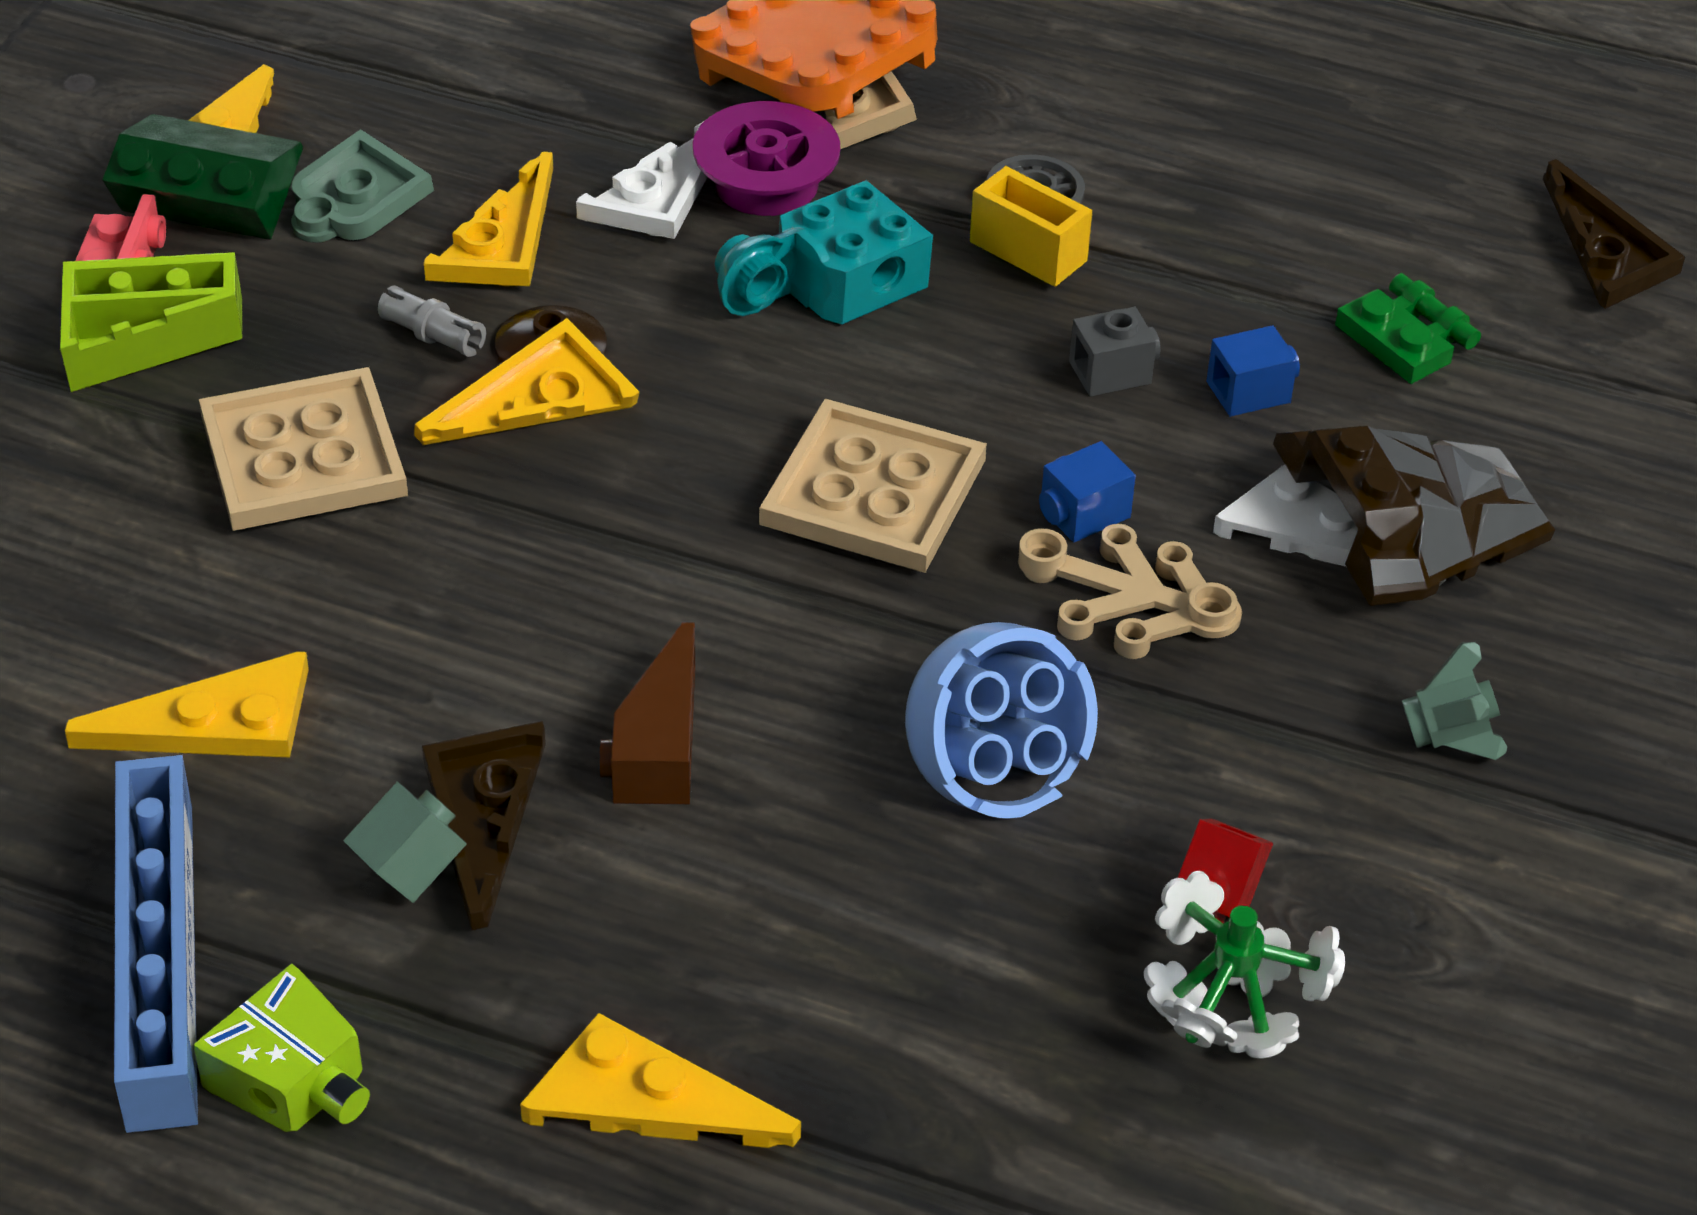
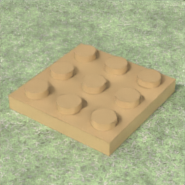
(302, 448)
(873, 485)

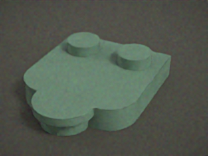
(355, 190)

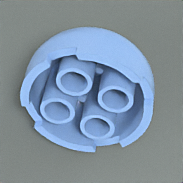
(1000, 702)

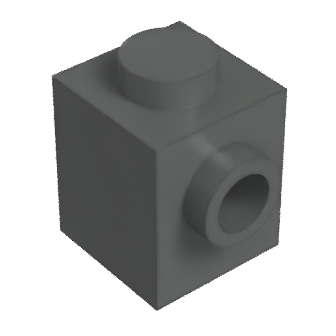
(1113, 351)

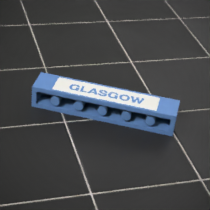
(154, 946)

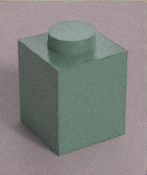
(406, 840)

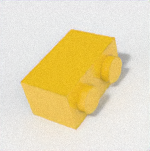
(1030, 226)

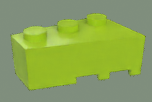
(145, 312)

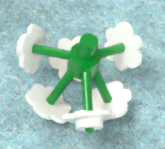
(1243, 957)

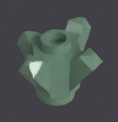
(1456, 708)

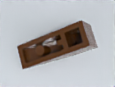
(655, 729)

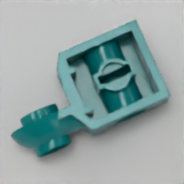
(831, 255)

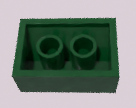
(203, 174)

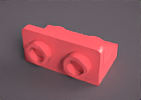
(125, 236)

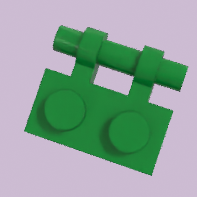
(1400, 339)

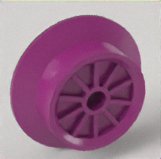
(766, 155)

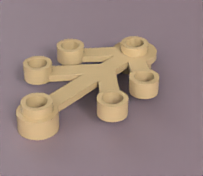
(1201, 608)

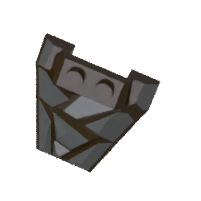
(1418, 505)

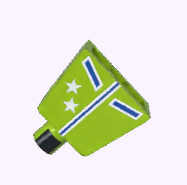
(285, 1056)

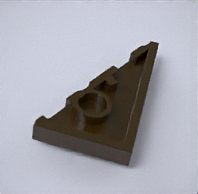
(1612, 246)
(487, 788)

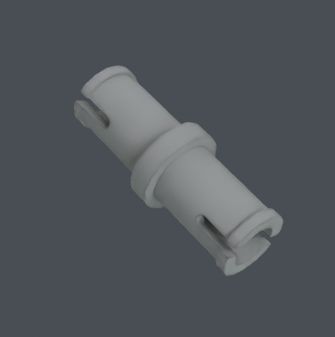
(432, 321)

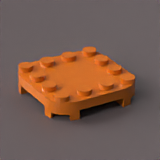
(813, 48)

